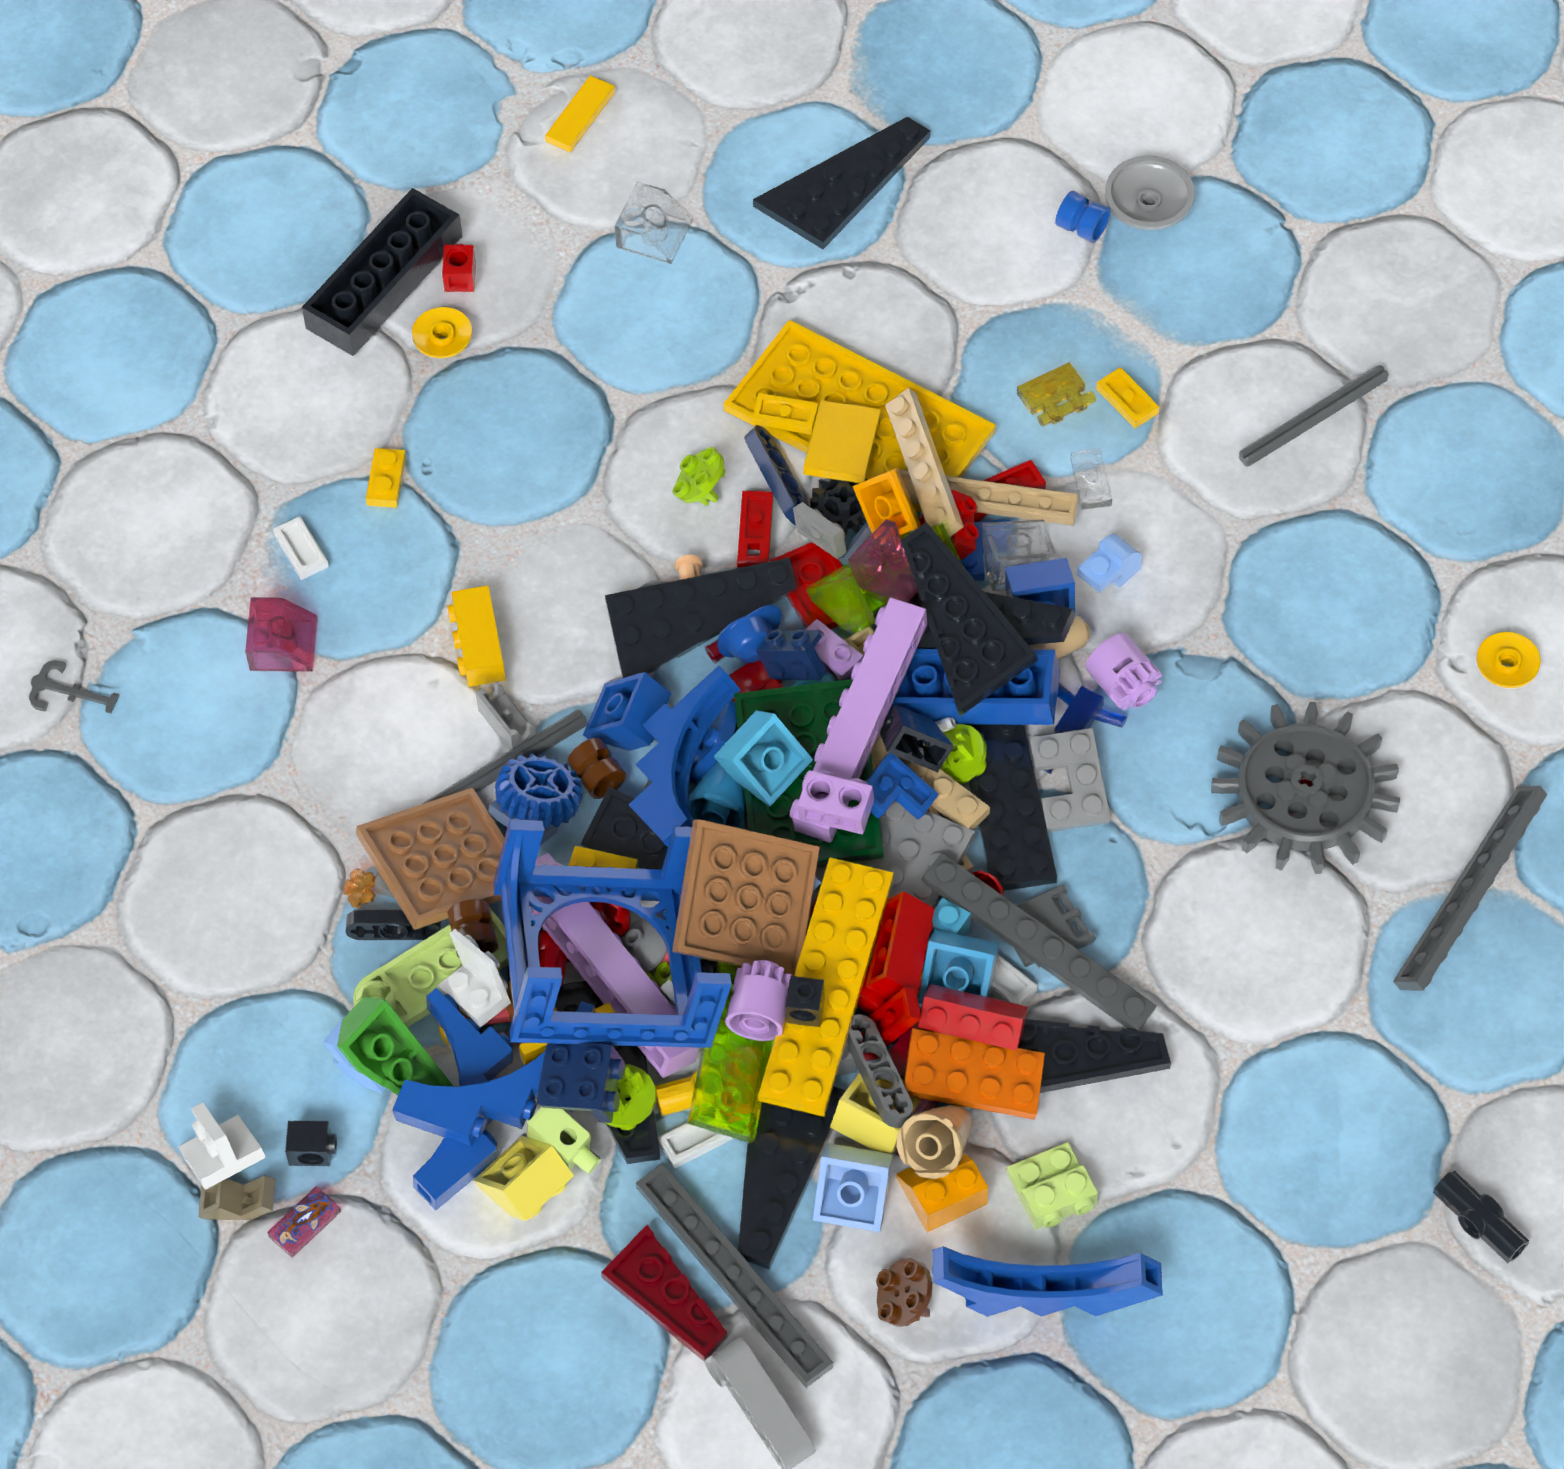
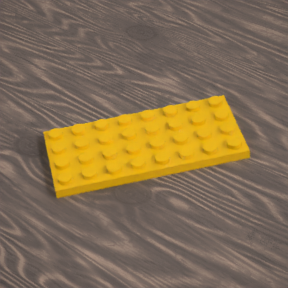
(816, 369)

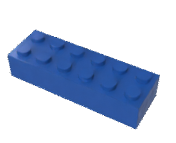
(1022, 701)

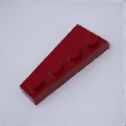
(659, 1289)

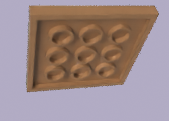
(436, 855)
(745, 896)

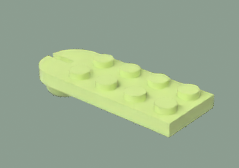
(418, 971)

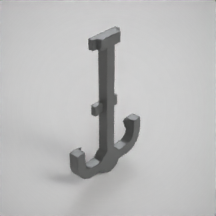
(40, 683)

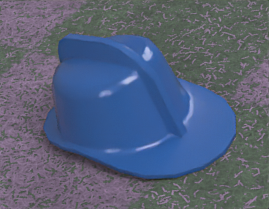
(747, 633)

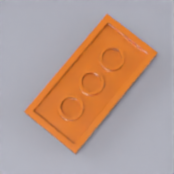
(973, 1074)

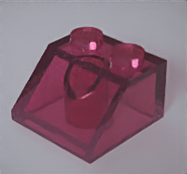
(280, 636)

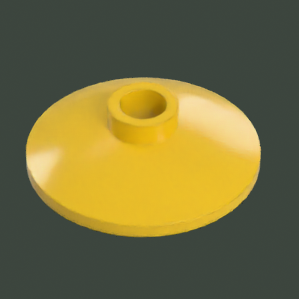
(441, 323)
(1509, 649)

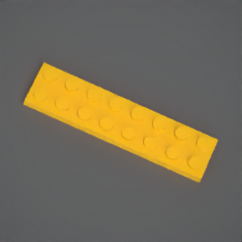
(838, 952)

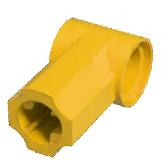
(675, 1095)

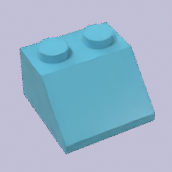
(763, 757)

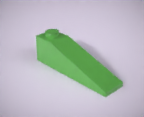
(385, 1048)

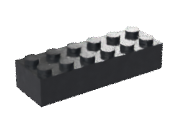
(382, 272)

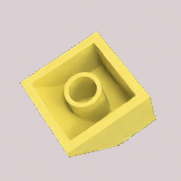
(860, 1120)
(524, 1177)

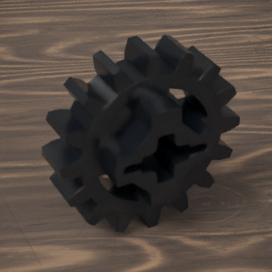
(838, 504)

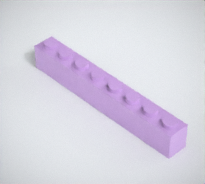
(866, 701)
(612, 972)

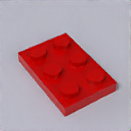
(809, 565)

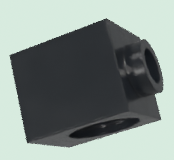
(805, 1001)
(309, 1143)

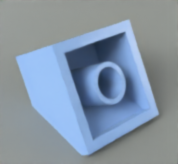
(852, 1187)

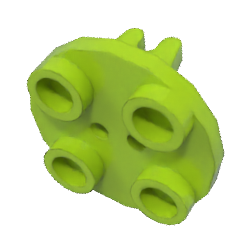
(699, 477)
(970, 752)
(641, 1089)

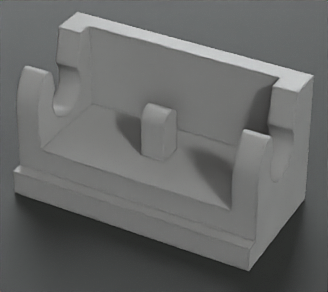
(504, 716)

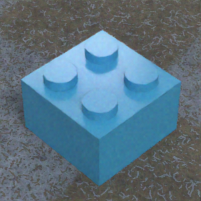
(959, 964)

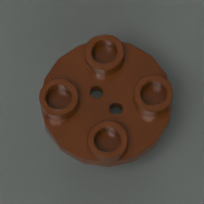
(904, 1292)

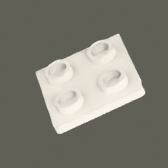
(477, 984)

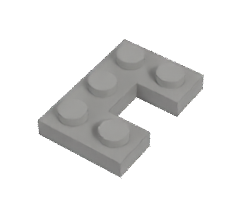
(1088, 800)

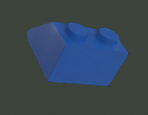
(1042, 582)
(623, 710)

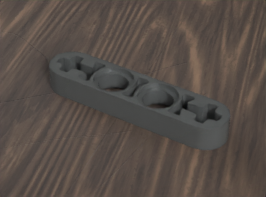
(874, 1071)

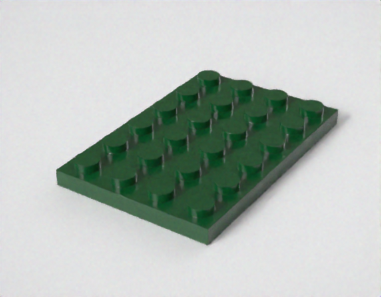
(806, 714)

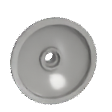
(1149, 192)

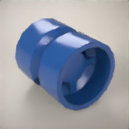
(1087, 218)

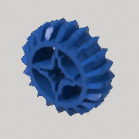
(538, 790)

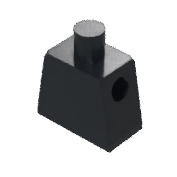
(906, 734)

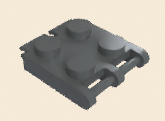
(1051, 914)

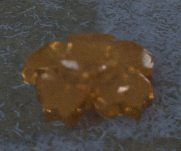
(359, 888)

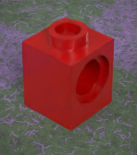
(459, 268)

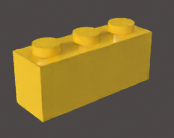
(476, 636)

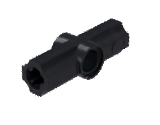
(1481, 1216)

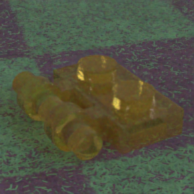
(1052, 388)

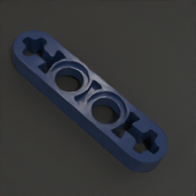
(775, 470)

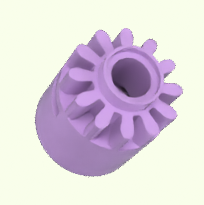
(1124, 672)
(758, 1001)

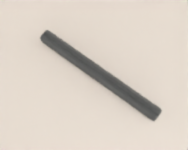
(1313, 415)
(536, 745)

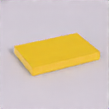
(842, 441)

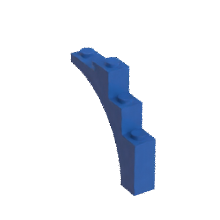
(670, 761)
(478, 1061)
(460, 1110)
(1092, 1287)

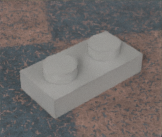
(820, 530)

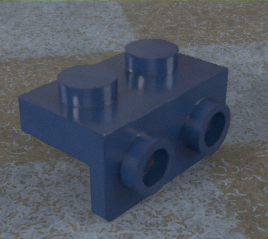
(791, 655)

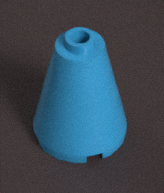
(719, 799)

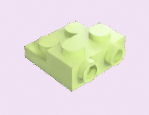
(1052, 1186)

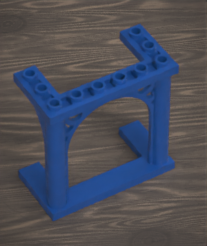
(535, 988)

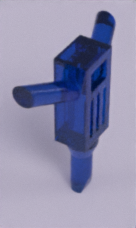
(1083, 710)

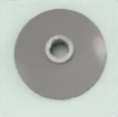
(644, 944)

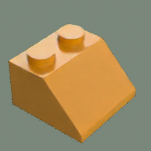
(887, 499)
(946, 1197)

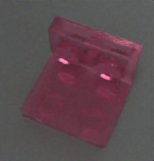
(883, 565)

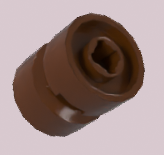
(596, 767)
(474, 919)

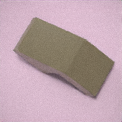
(237, 1201)

